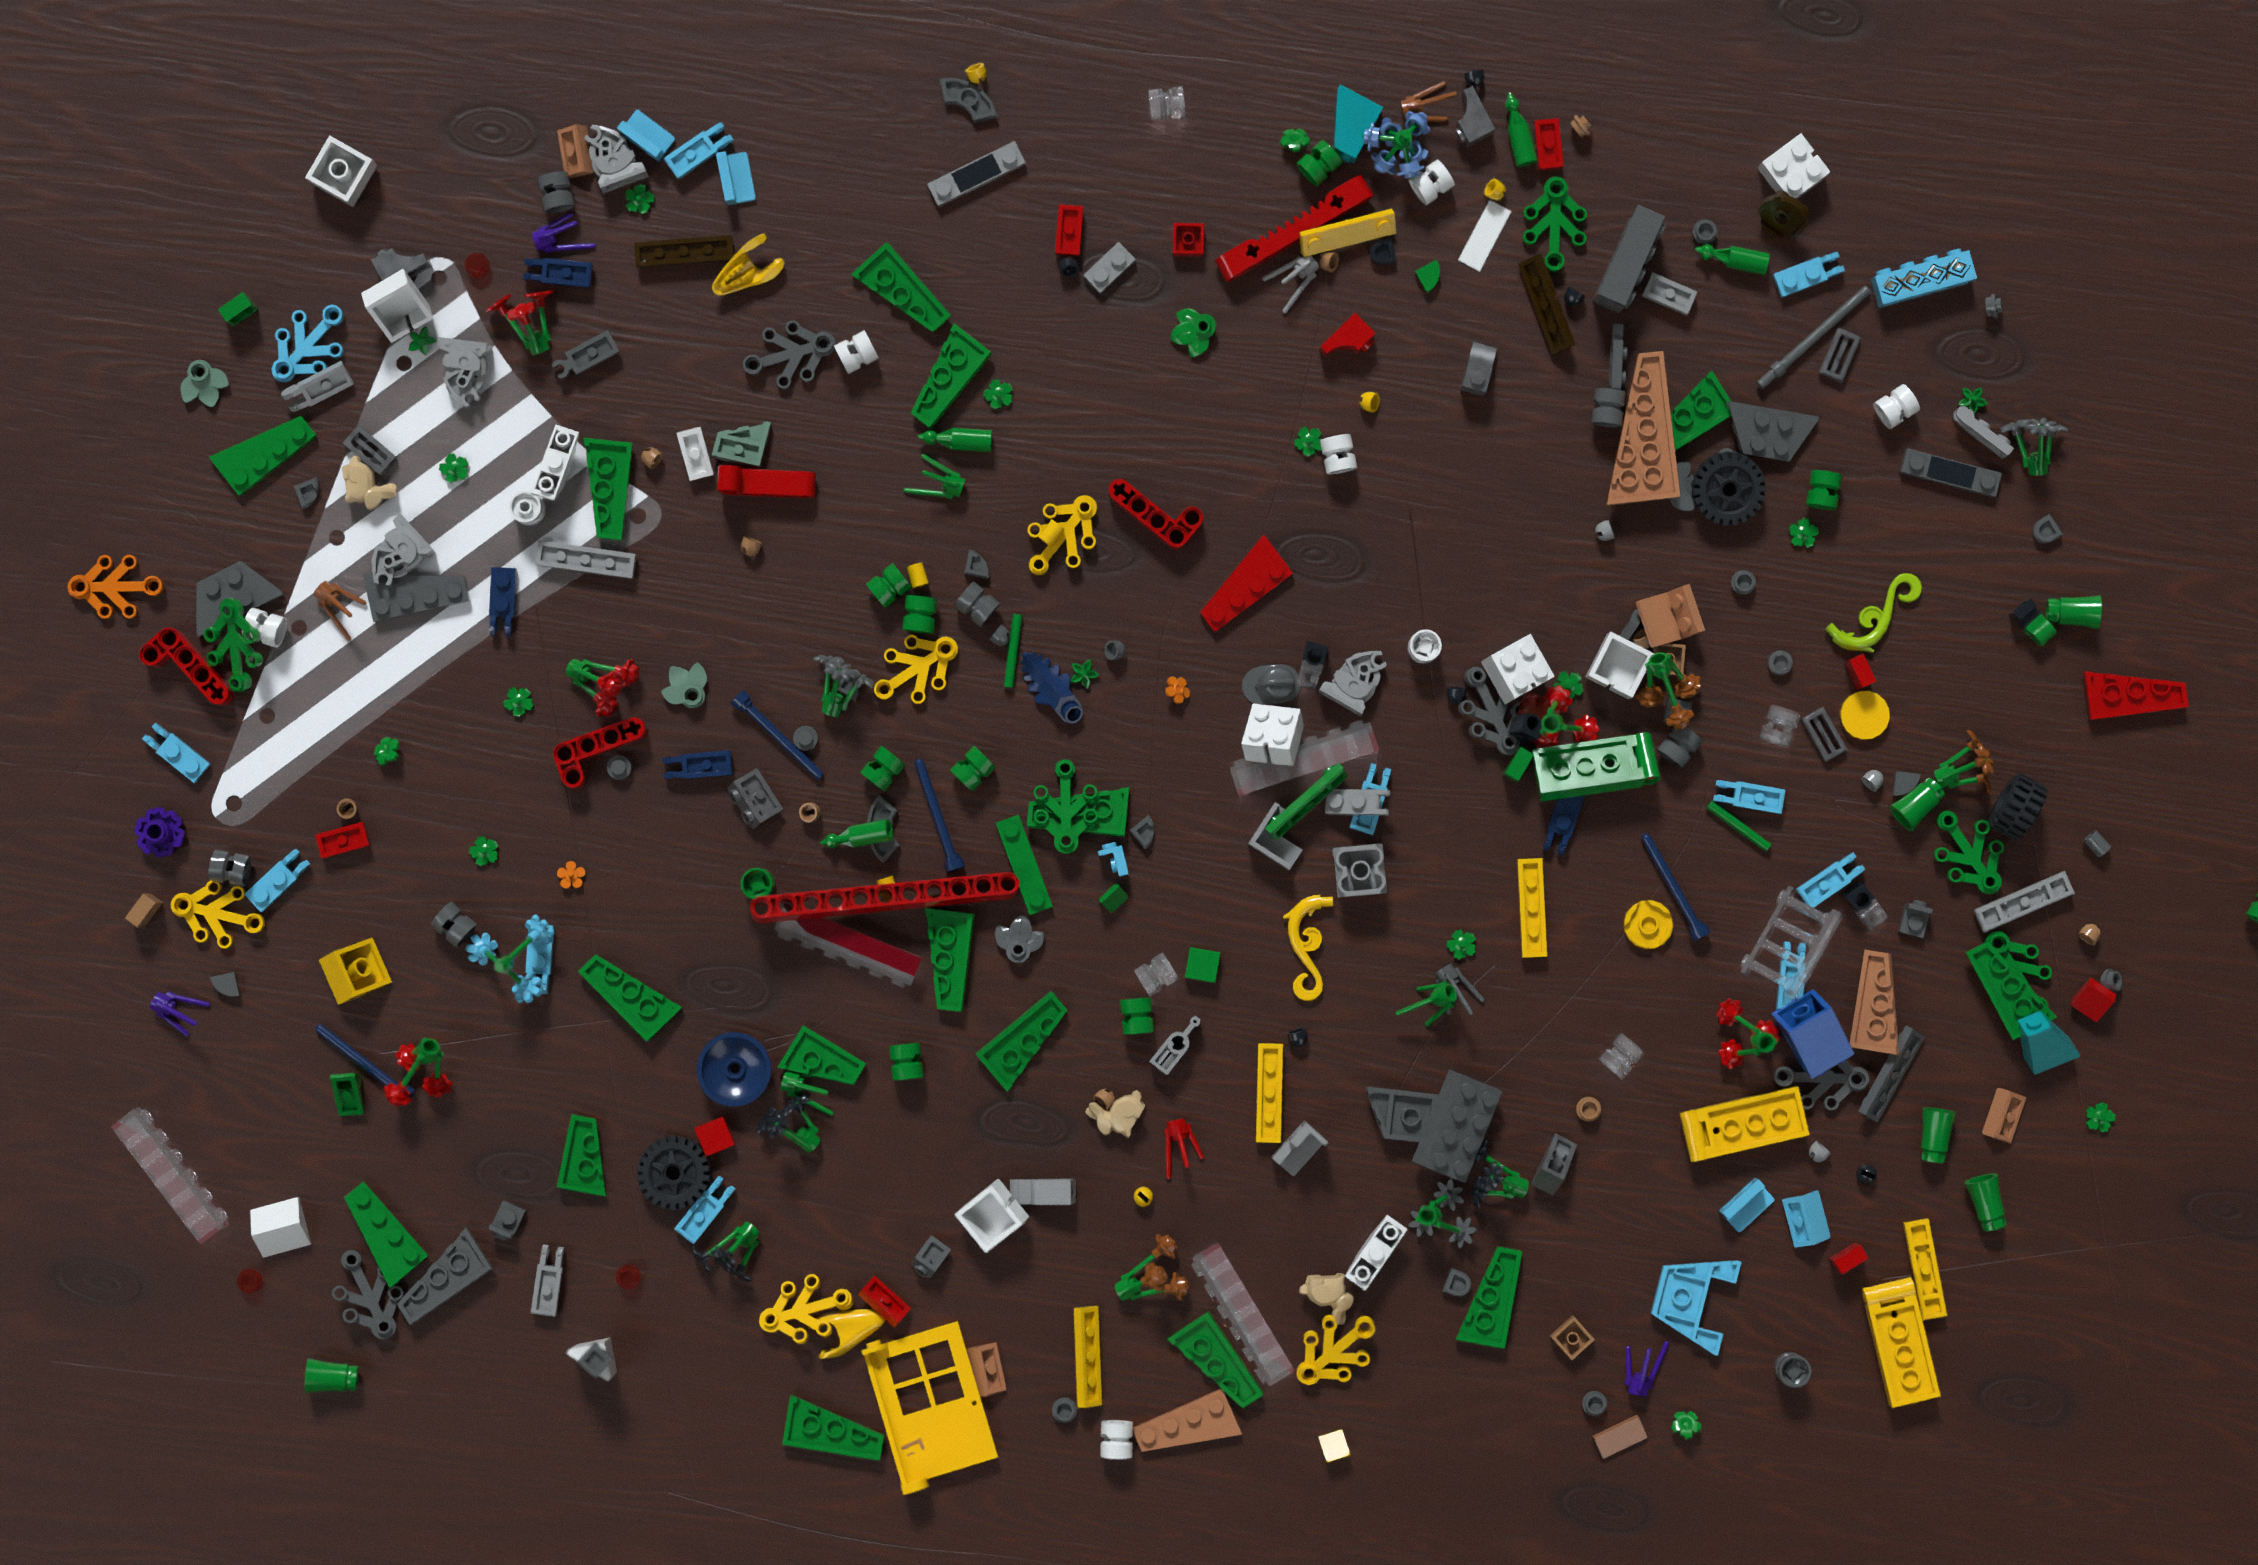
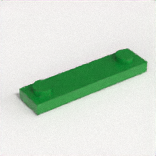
(1331, 778)
(1024, 864)

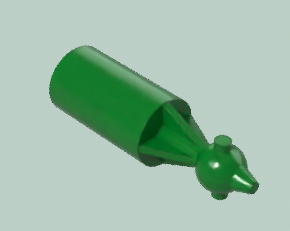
(1520, 135)
(1737, 258)
(960, 439)
(862, 834)

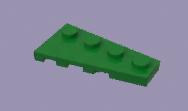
(1492, 1305)
(825, 1431)

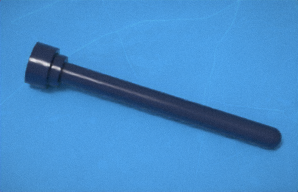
(743, 702)
(953, 861)
(1696, 927)
(357, 1057)

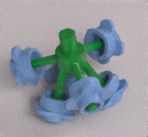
(1401, 140)

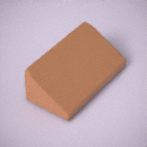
(575, 150)
(2004, 1115)
(987, 1369)
(1619, 1436)

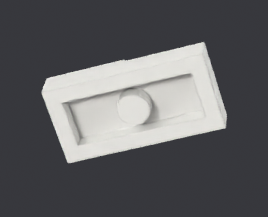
(695, 453)

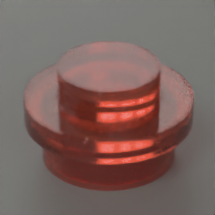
(476, 265)
(628, 1276)
(249, 1281)

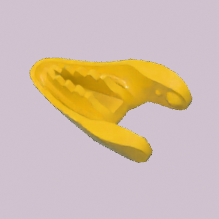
(741, 271)
(852, 1328)

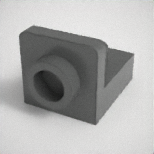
(1915, 918)
(507, 1220)
(930, 1257)

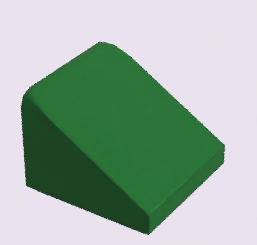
(1113, 898)

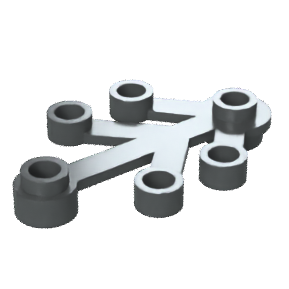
(792, 353)
(1492, 715)
(1825, 1082)
(369, 1299)

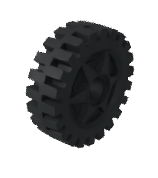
(1747, 493)
(654, 1177)

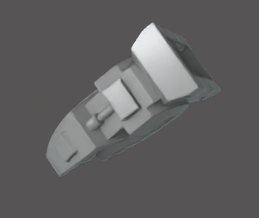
(615, 161)
(463, 364)
(400, 548)
(1351, 682)

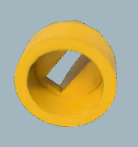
(976, 72)
(1495, 189)
(1370, 401)
(1147, 1192)

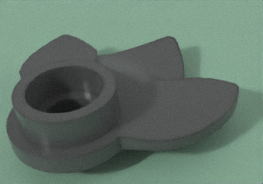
(1685, 501)
(1021, 936)

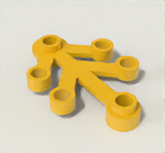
(1068, 534)
(919, 666)
(213, 912)
(801, 1310)
(1332, 1353)

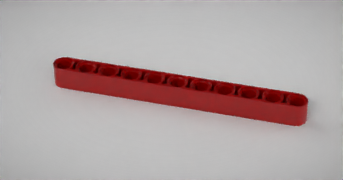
(873, 903)

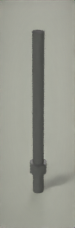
(1779, 368)

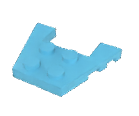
(1682, 1297)

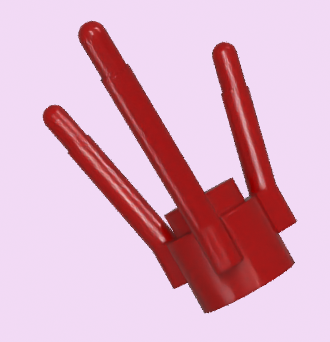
(1177, 1130)

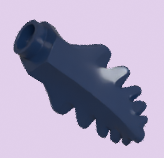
(1051, 687)

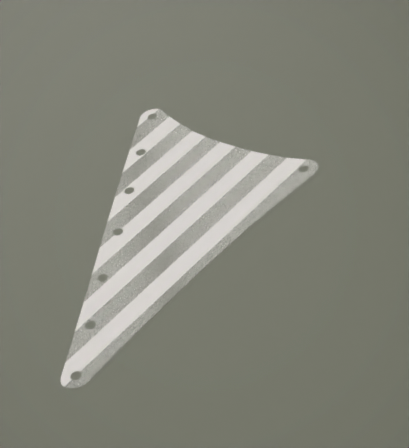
(335, 686)

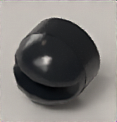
(1474, 78)
(1067, 262)
(1573, 297)
(1456, 694)
(1298, 1037)
(1865, 1179)

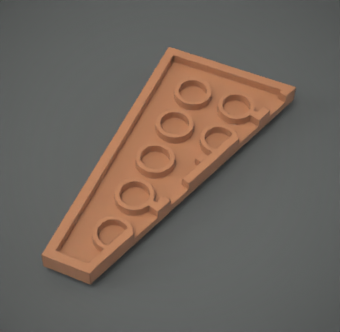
(1646, 450)

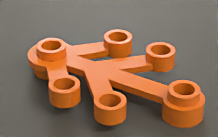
(111, 586)

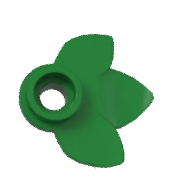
(1190, 332)

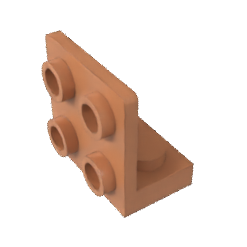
(1670, 616)

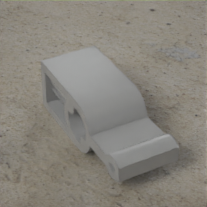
(1166, 1047)
(1043, 1191)

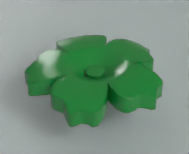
(1294, 139)
(639, 199)
(998, 394)
(1308, 441)
(454, 468)
(1803, 533)
(1570, 683)
(518, 701)
(386, 750)
(484, 851)
(1461, 944)
(2099, 1117)
(1686, 1424)

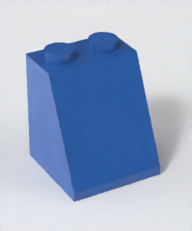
(1813, 1033)

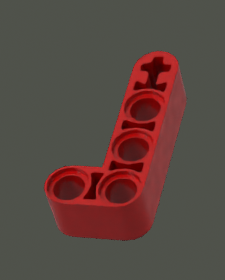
(768, 483)
(1152, 510)
(191, 669)
(601, 746)

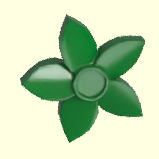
(420, 341)
(1973, 399)
(1084, 673)

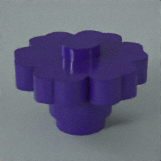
(160, 832)

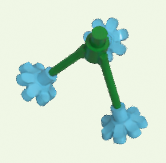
(483, 949)

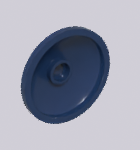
(716, 1074)

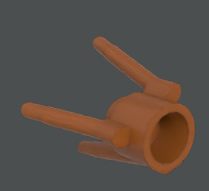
(1415, 104)
(328, 595)

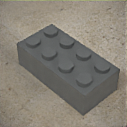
(1628, 259)
(1457, 1126)

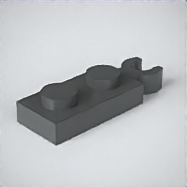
(1617, 354)
(588, 355)

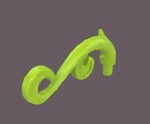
(1883, 618)

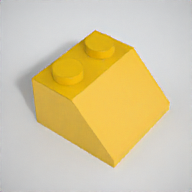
(355, 970)

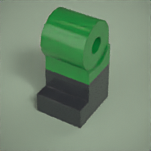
(2033, 622)

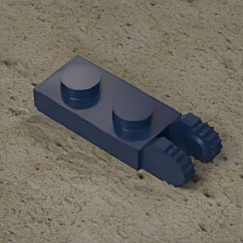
(561, 272)
(502, 598)
(701, 765)
(1563, 821)

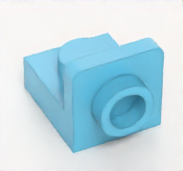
(1118, 862)

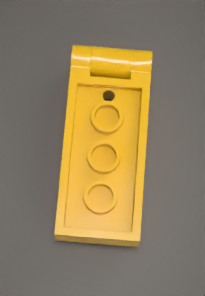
(1744, 1123)
(1900, 1342)

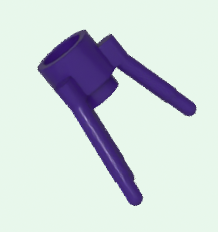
(546, 237)
(165, 1006)
(1639, 1382)

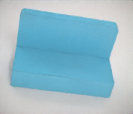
(647, 135)
(735, 177)
(1747, 1205)
(1806, 1219)

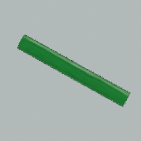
(1012, 650)
(1738, 826)

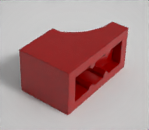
(1351, 335)

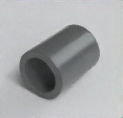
(2097, 843)

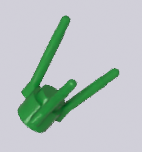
(952, 484)
(1443, 996)
(794, 1083)

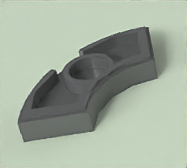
(969, 97)
(883, 810)

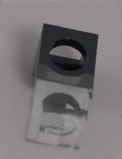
(1311, 665)
(1864, 905)

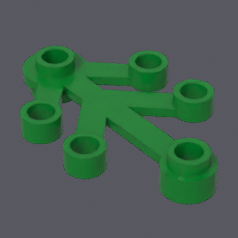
(1555, 220)
(231, 614)
(1065, 810)
(1971, 855)
(2019, 967)

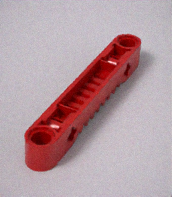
(1236, 262)

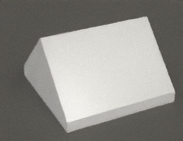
(279, 1227)
(579, 1349)

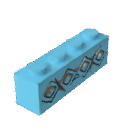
(1924, 278)

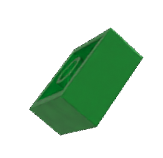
(238, 309)
(1518, 764)
(1202, 964)

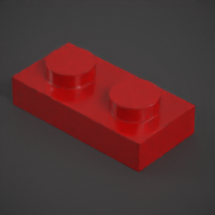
(1548, 144)
(1069, 230)
(342, 840)
(884, 1301)

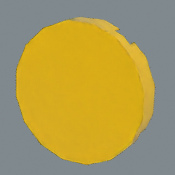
(1864, 715)
(1648, 924)

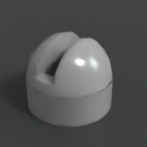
(1606, 529)
(1873, 780)
(1819, 1152)

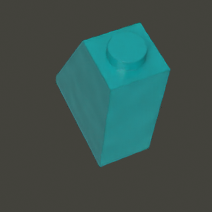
(1352, 117)
(2044, 1043)

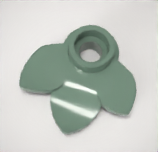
(205, 386)
(684, 683)

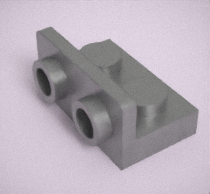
(754, 798)

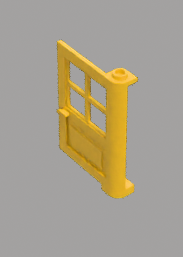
(952, 1432)

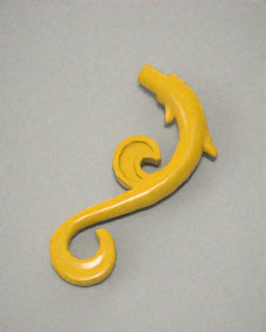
(1295, 916)

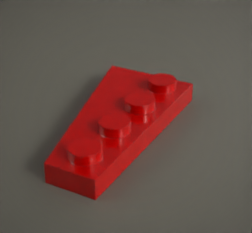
(1249, 582)
(2123, 695)

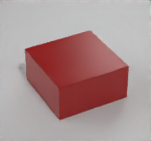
(1188, 239)
(1860, 671)
(2093, 999)
(715, 1136)
(1848, 1258)

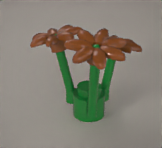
(1947, 774)

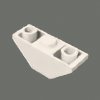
(556, 463)
(1375, 1252)

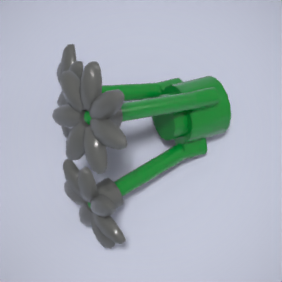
(2038, 461)
(832, 700)
(1431, 1215)

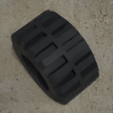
(2018, 806)

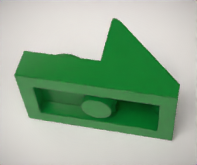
(347, 1093)

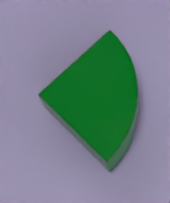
(1428, 275)

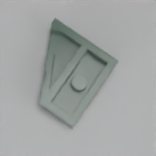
(742, 445)

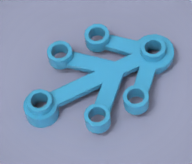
(305, 347)

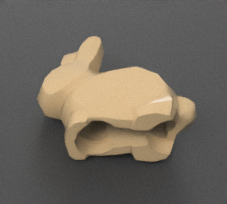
(361, 485)
(1120, 1116)
(1329, 1291)

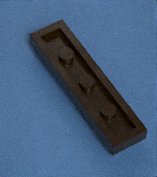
(683, 251)
(1546, 304)

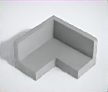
(1280, 851)
(1299, 1148)

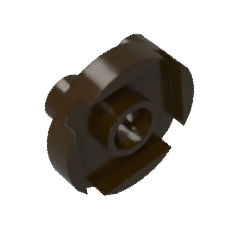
(1785, 204)

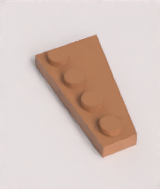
(1875, 1010)
(1193, 1422)

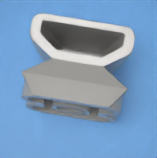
(1359, 870)

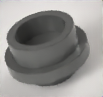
(1704, 231)
(1993, 306)
(1743, 582)
(805, 738)
(619, 767)
(2111, 980)
(1594, 1403)
(1064, 1409)

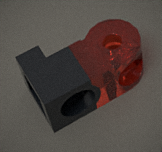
(1529, 717)

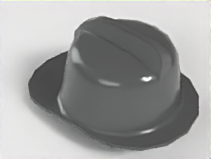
(1271, 684)

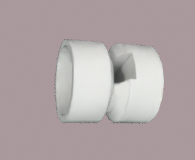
(1425, 188)
(859, 343)
(1899, 405)
(1337, 445)
(527, 508)
(271, 627)
(1424, 646)
(1116, 1439)

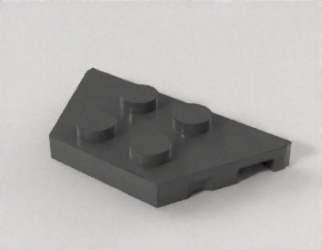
(1769, 431)
(234, 582)
(1400, 1112)

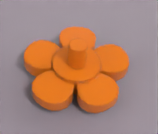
(1177, 689)
(571, 875)

